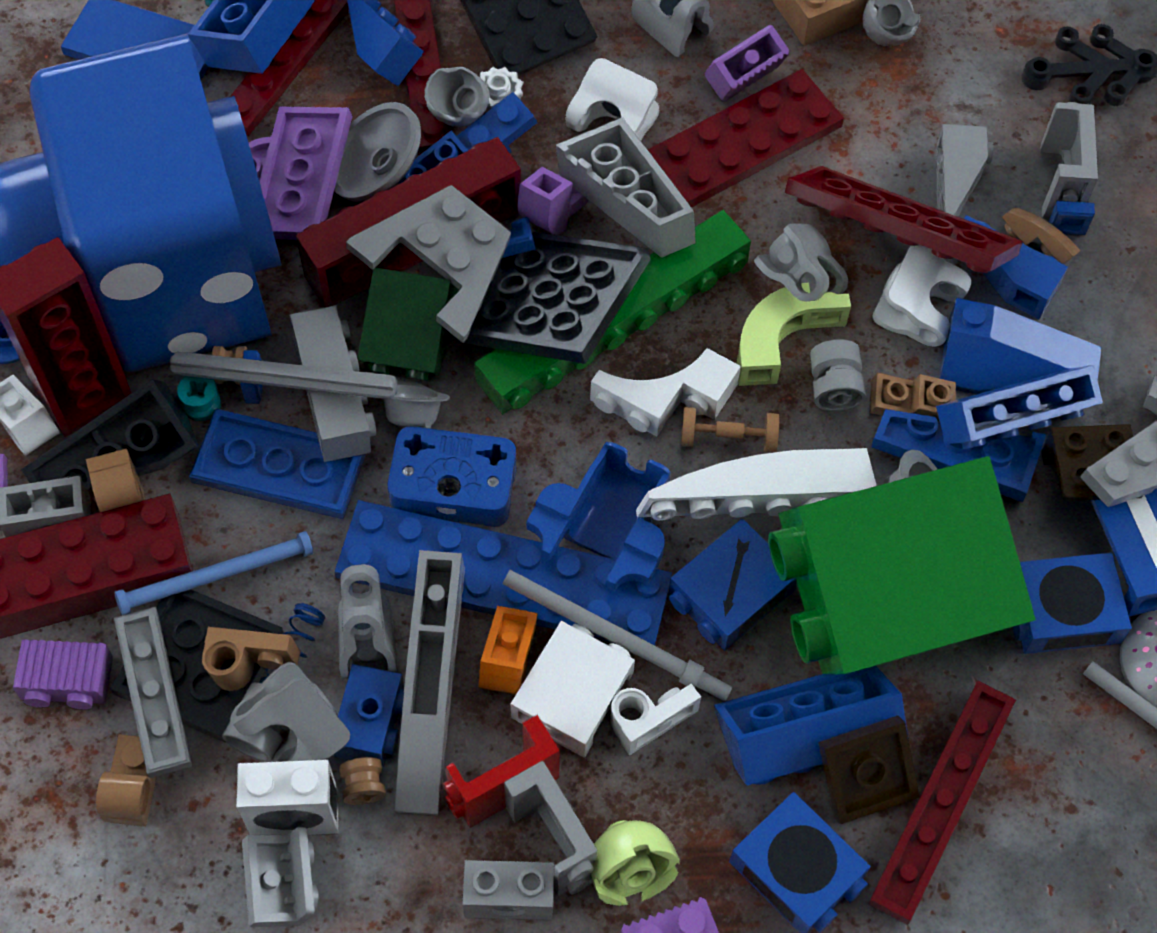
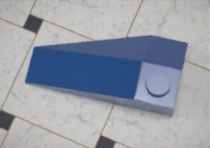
(1000, 348)

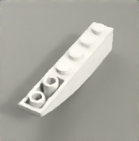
(761, 484)

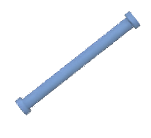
(213, 573)

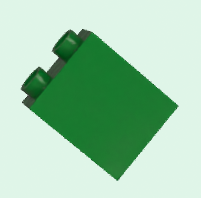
(901, 568)

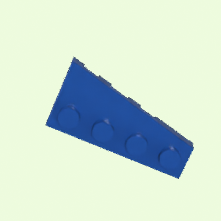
(1011, 457)

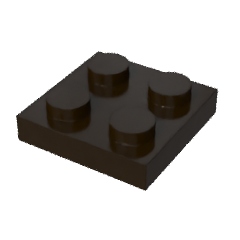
(869, 769)

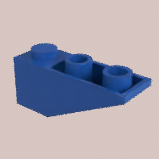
(380, 42)
(1027, 279)

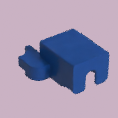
(604, 516)

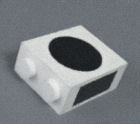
(287, 795)

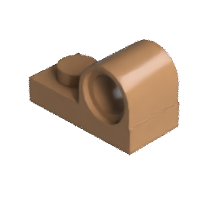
(114, 480)
(246, 648)
(126, 790)

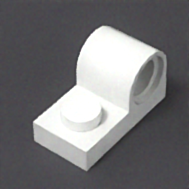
(24, 416)
(655, 720)

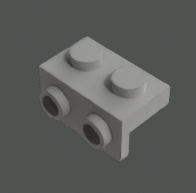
(279, 879)

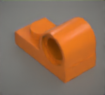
(507, 650)

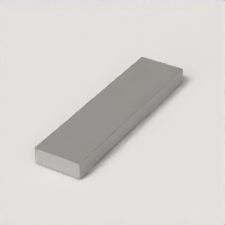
(152, 692)

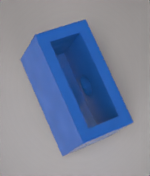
(370, 713)

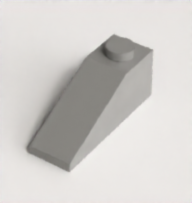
(960, 164)

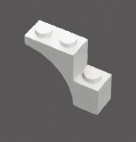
(651, 402)

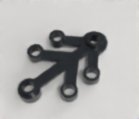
(1138, 65)

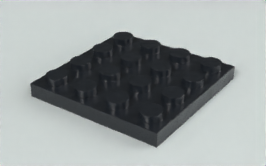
(556, 297)

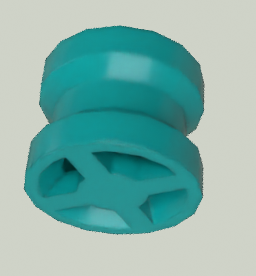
(198, 406)

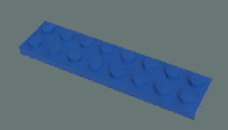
(392, 541)

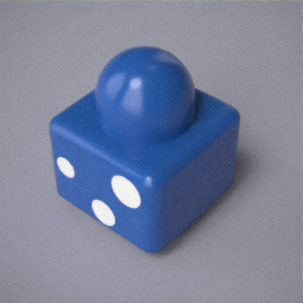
(147, 199)

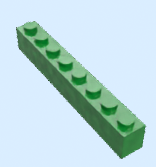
(663, 286)

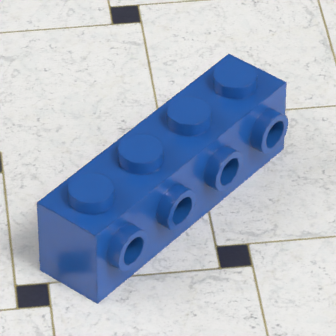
(1017, 405)

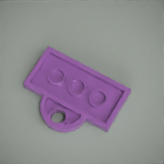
(301, 166)

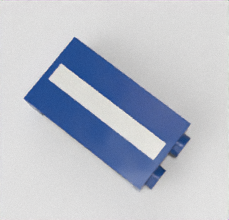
(1133, 538)

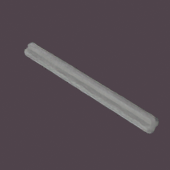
(284, 375)

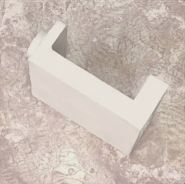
(573, 686)

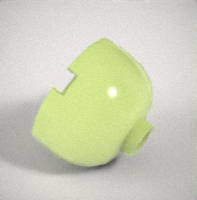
(633, 860)

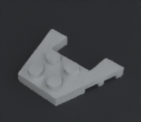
(452, 239)

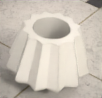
(500, 84)

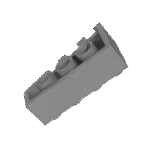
(628, 185)

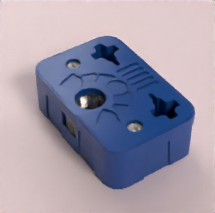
(457, 465)

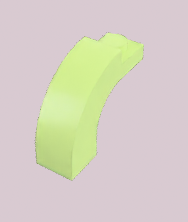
(774, 320)

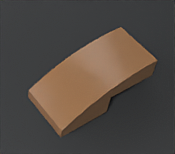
(1029, 226)
(910, 396)

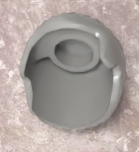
(890, 21)
(456, 96)

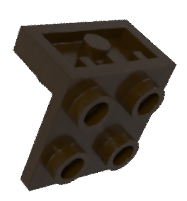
(1078, 448)

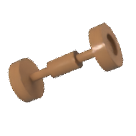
(730, 430)

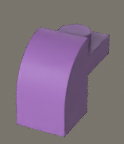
(549, 200)

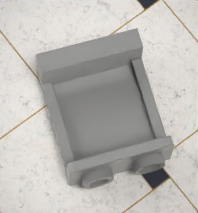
(1074, 137)
(538, 791)

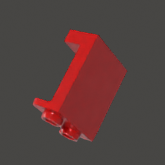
(486, 793)

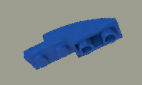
(506, 120)

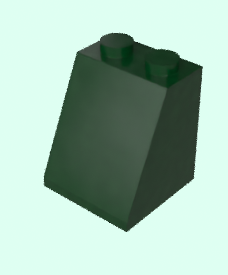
(402, 324)

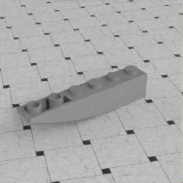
(429, 681)

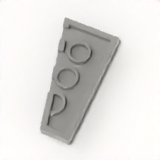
(1127, 470)

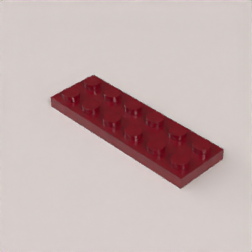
(747, 137)
(907, 219)

